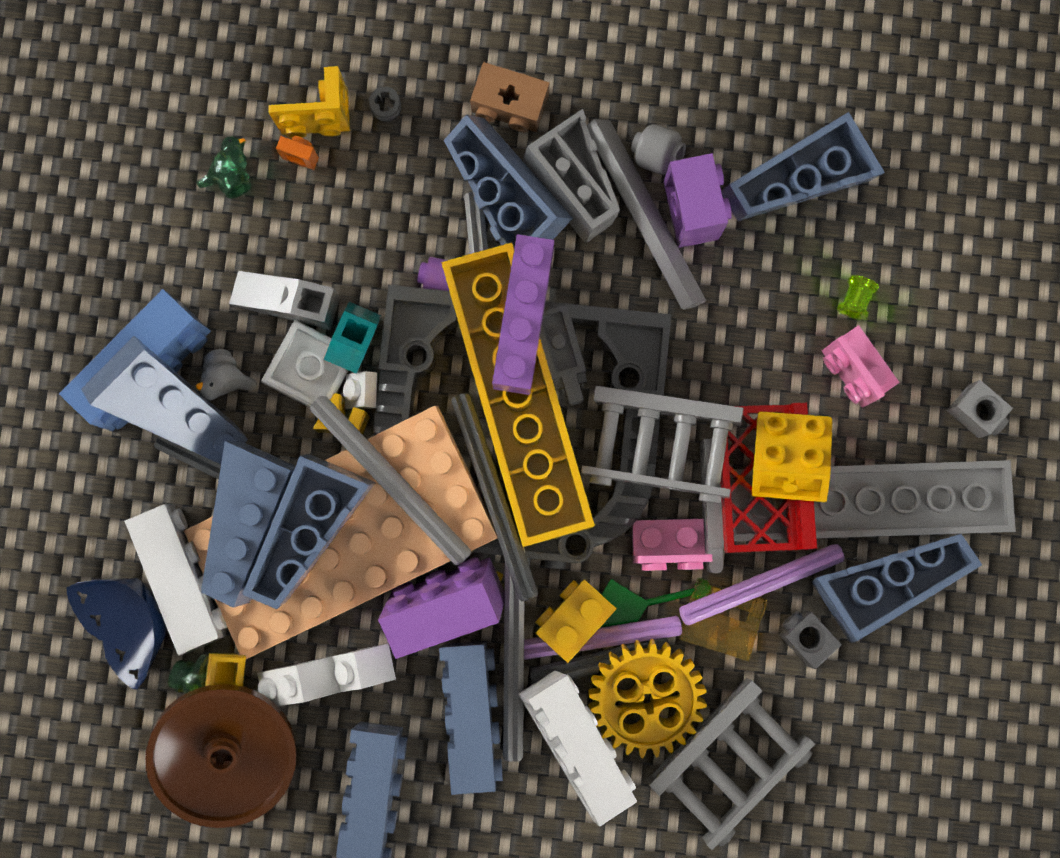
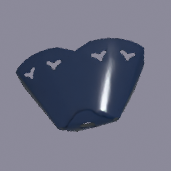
(127, 620)

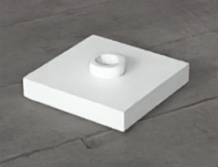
(300, 367)

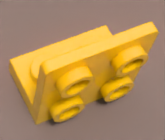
(323, 117)
(792, 456)

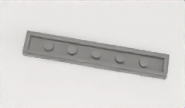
(645, 214)

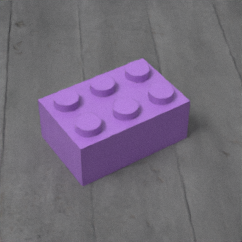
(442, 607)

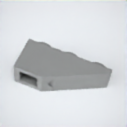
(286, 298)

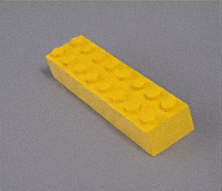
(524, 428)

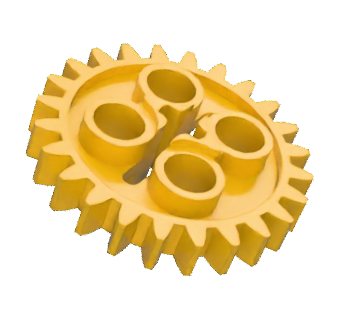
(651, 729)

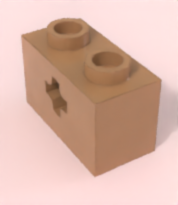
(497, 85)

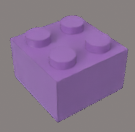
(696, 200)

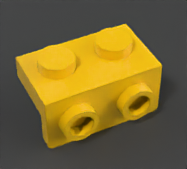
(574, 620)

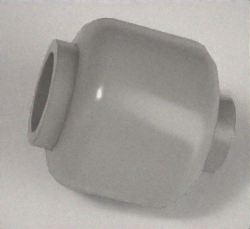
(657, 148)

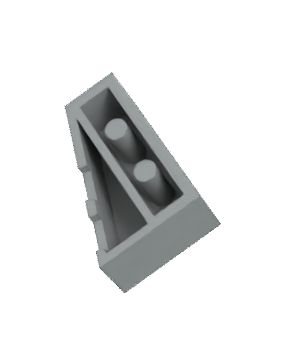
(572, 172)

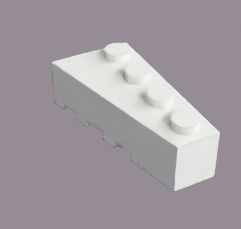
(579, 747)

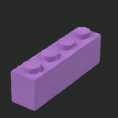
(523, 314)

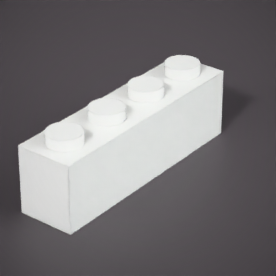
(176, 578)

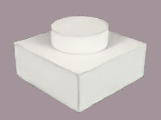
(360, 390)

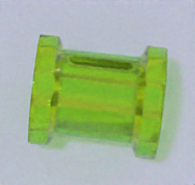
(857, 297)

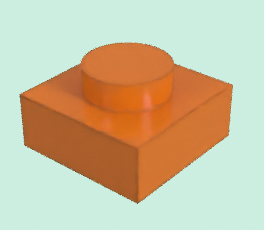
(297, 151)

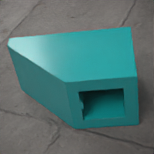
(352, 337)

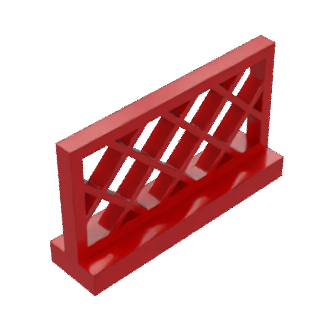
(799, 513)

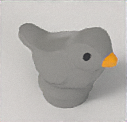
(222, 375)

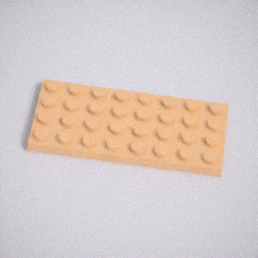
(379, 541)

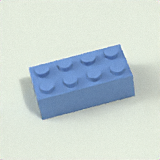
(161, 326)

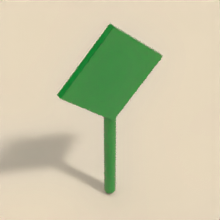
(630, 605)

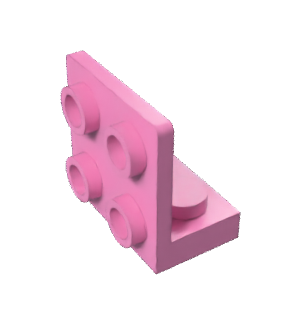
(859, 367)
(669, 542)

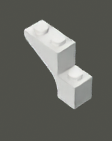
(327, 676)

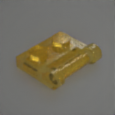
(722, 632)

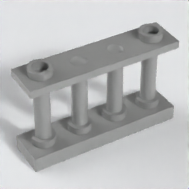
(685, 415)
(719, 725)

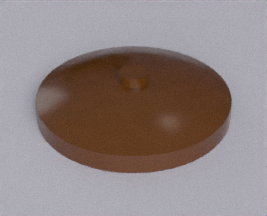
(221, 756)

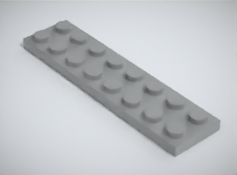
(899, 501)

